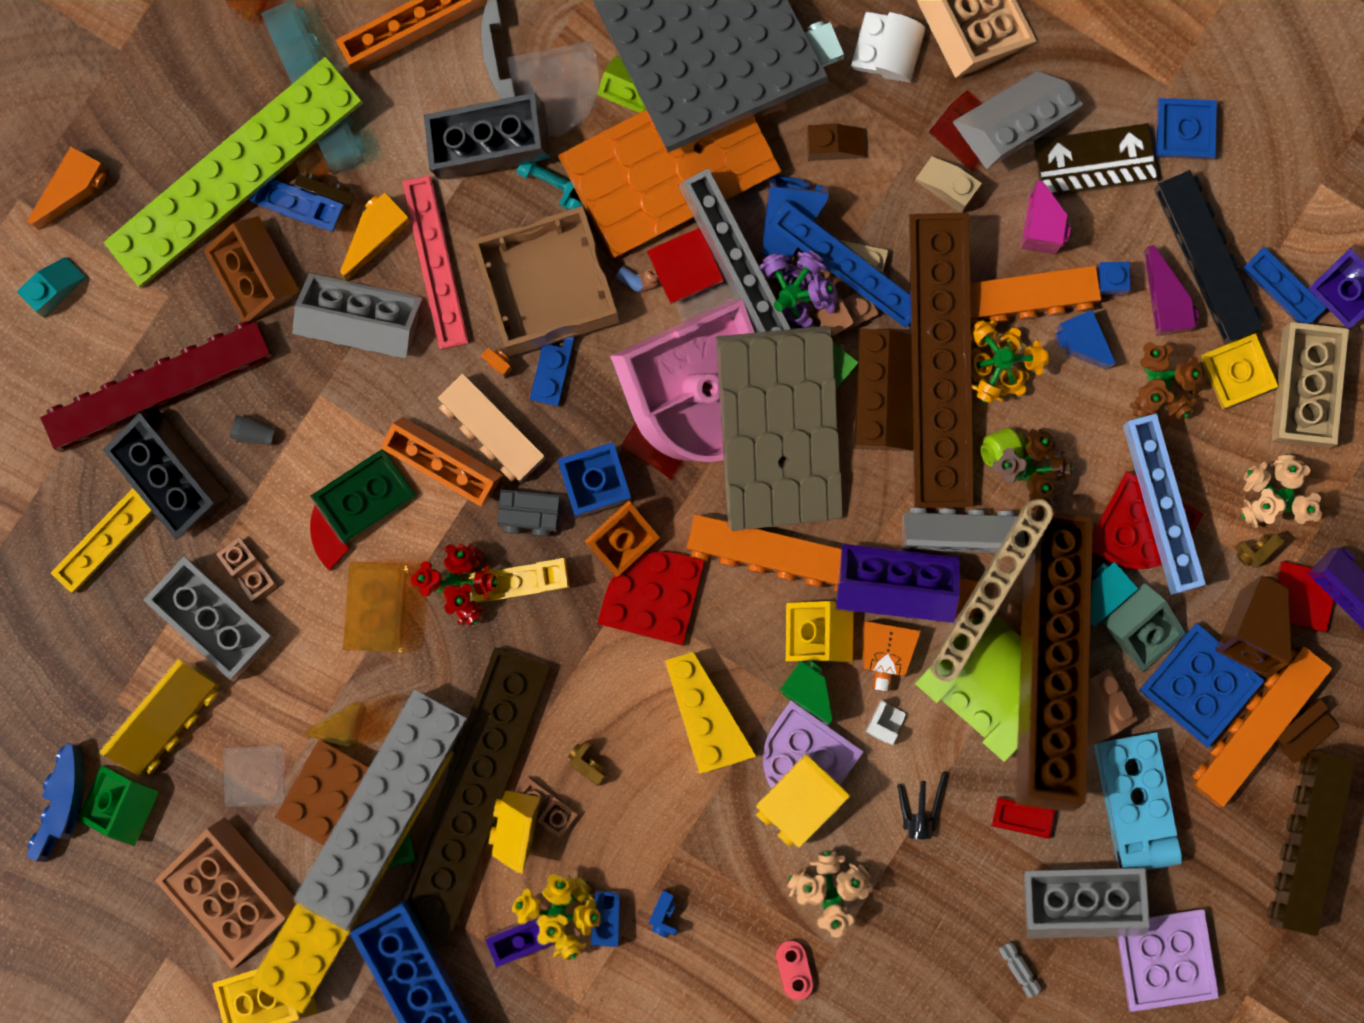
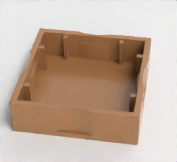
(545, 281)

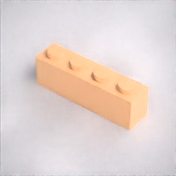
(491, 428)

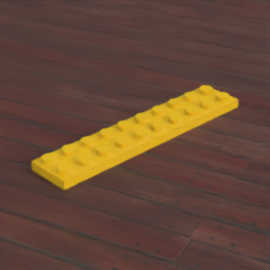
(310, 944)

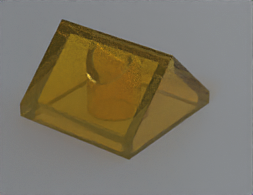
(341, 727)

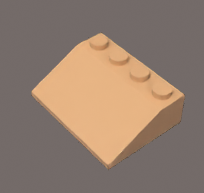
(976, 31)

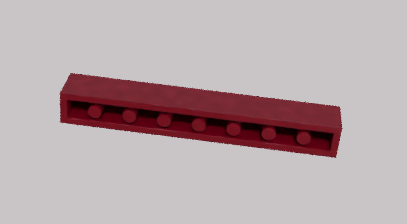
(156, 386)

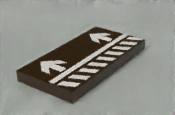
(1096, 159)

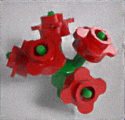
(456, 591)

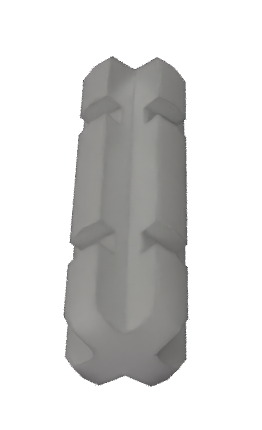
(1020, 969)

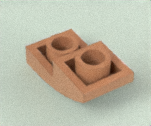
(247, 570)
(551, 812)

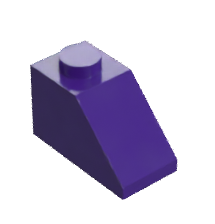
(514, 942)

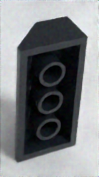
(165, 473)

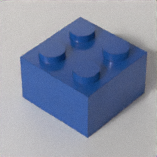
(594, 480)

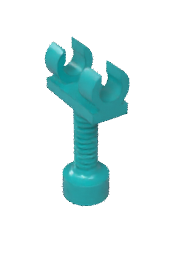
(532, 169)

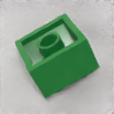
(808, 690)
(118, 806)

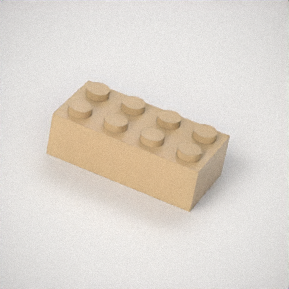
(1310, 385)

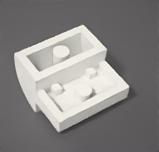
(888, 46)

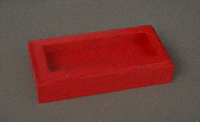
(1023, 818)

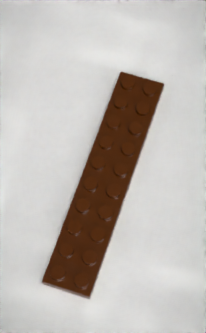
(941, 360)

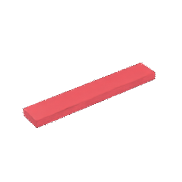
(435, 262)

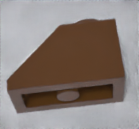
(834, 142)

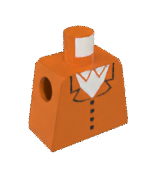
(887, 652)

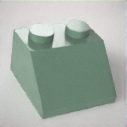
(1143, 627)

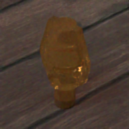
(312, 162)

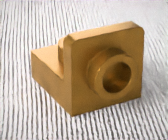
(1264, 548)
(588, 769)

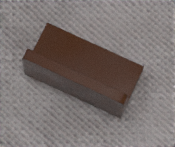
(1306, 731)

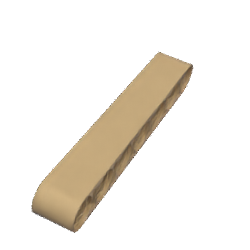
(1004, 582)

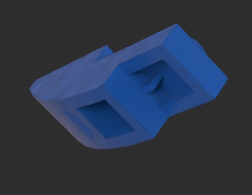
(65, 792)

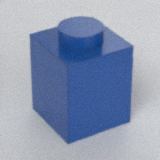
(1113, 278)

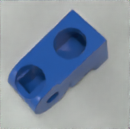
(607, 932)

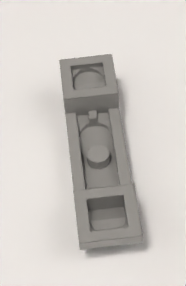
(491, 23)

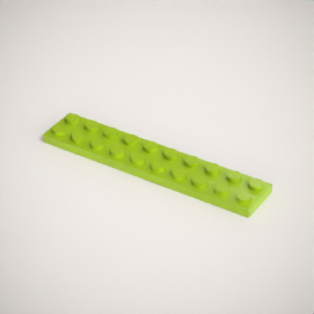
(233, 172)

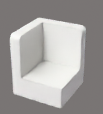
(885, 723)

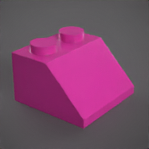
(1045, 222)

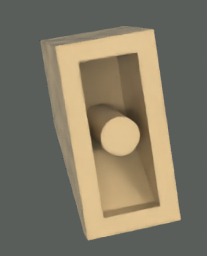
(948, 183)

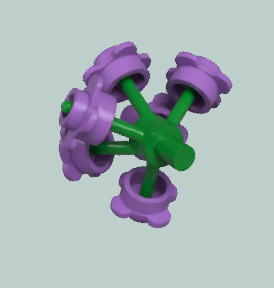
(793, 283)

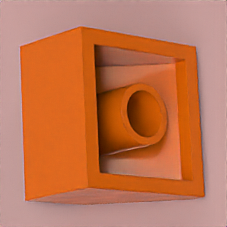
(622, 539)

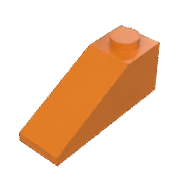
(71, 184)

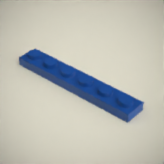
(843, 262)

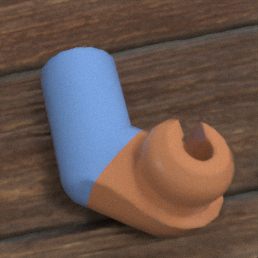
(638, 282)

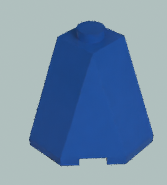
(800, 195)

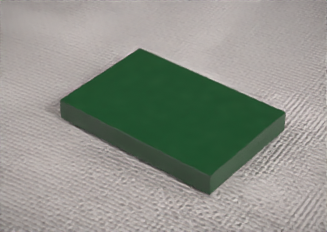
(363, 496)

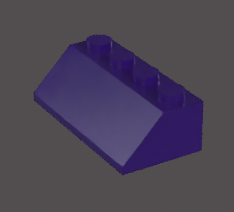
(1342, 581)
(898, 583)

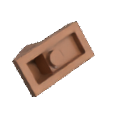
(847, 314)

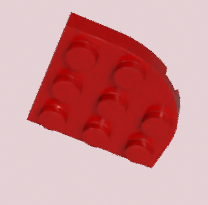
(1125, 530)
(653, 597)

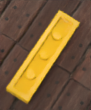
(102, 541)

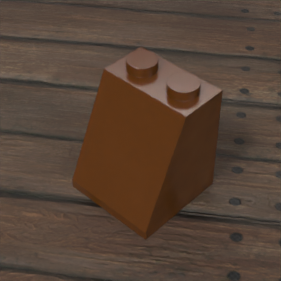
(1259, 628)

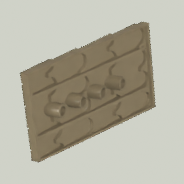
(779, 427)

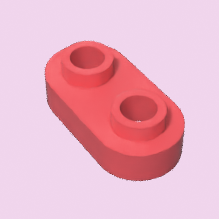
(794, 970)

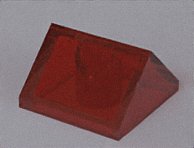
(948, 135)

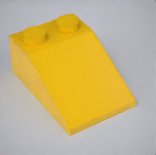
(246, 1004)

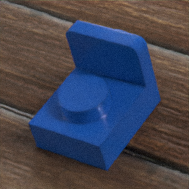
(663, 909)

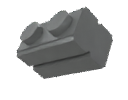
(528, 512)

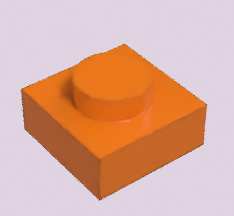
(497, 361)

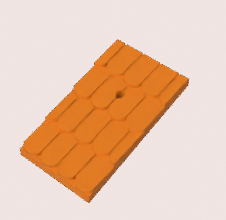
(633, 182)

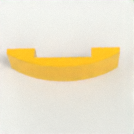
(525, 580)

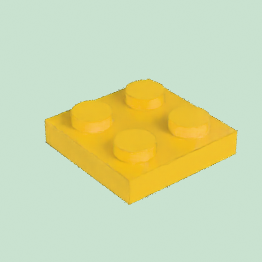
(1238, 371)

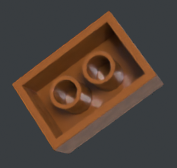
(322, 791)

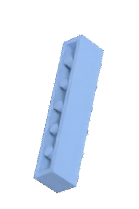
(1163, 504)

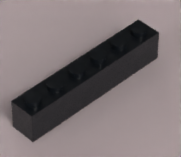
(1208, 258)

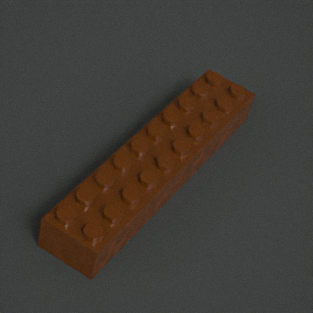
(1055, 665)

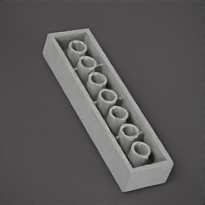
(380, 811)

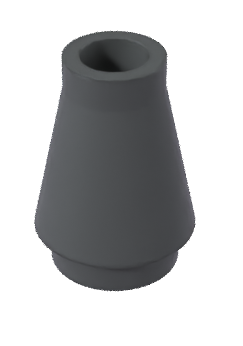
(251, 431)

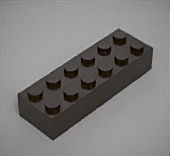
(1311, 842)

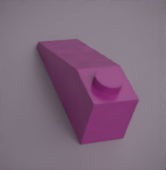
(1169, 300)

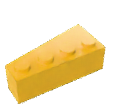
(707, 721)

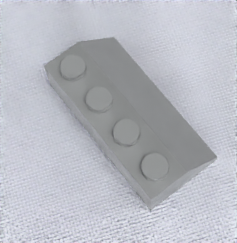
(1017, 117)
(356, 315)
(957, 532)

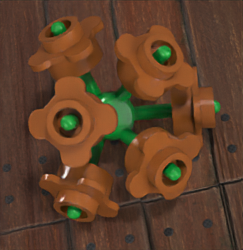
(1157, 389)

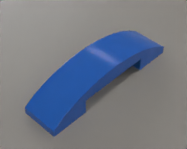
(299, 205)

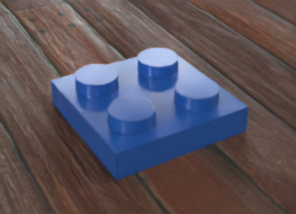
(1186, 128)

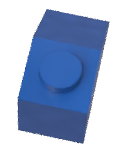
(1085, 340)

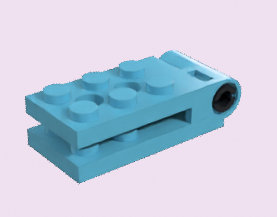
(1141, 832)

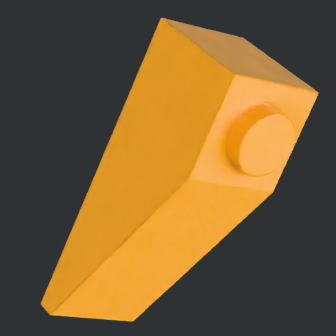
(375, 230)

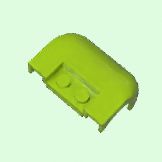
(986, 686)

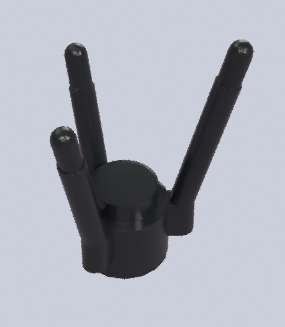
(919, 825)

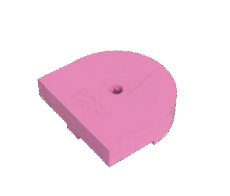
(676, 384)

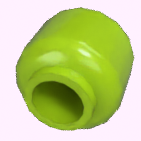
(998, 441)

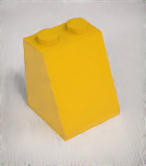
(800, 801)

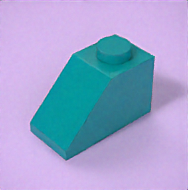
(51, 286)
(1108, 591)

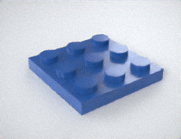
(1200, 686)

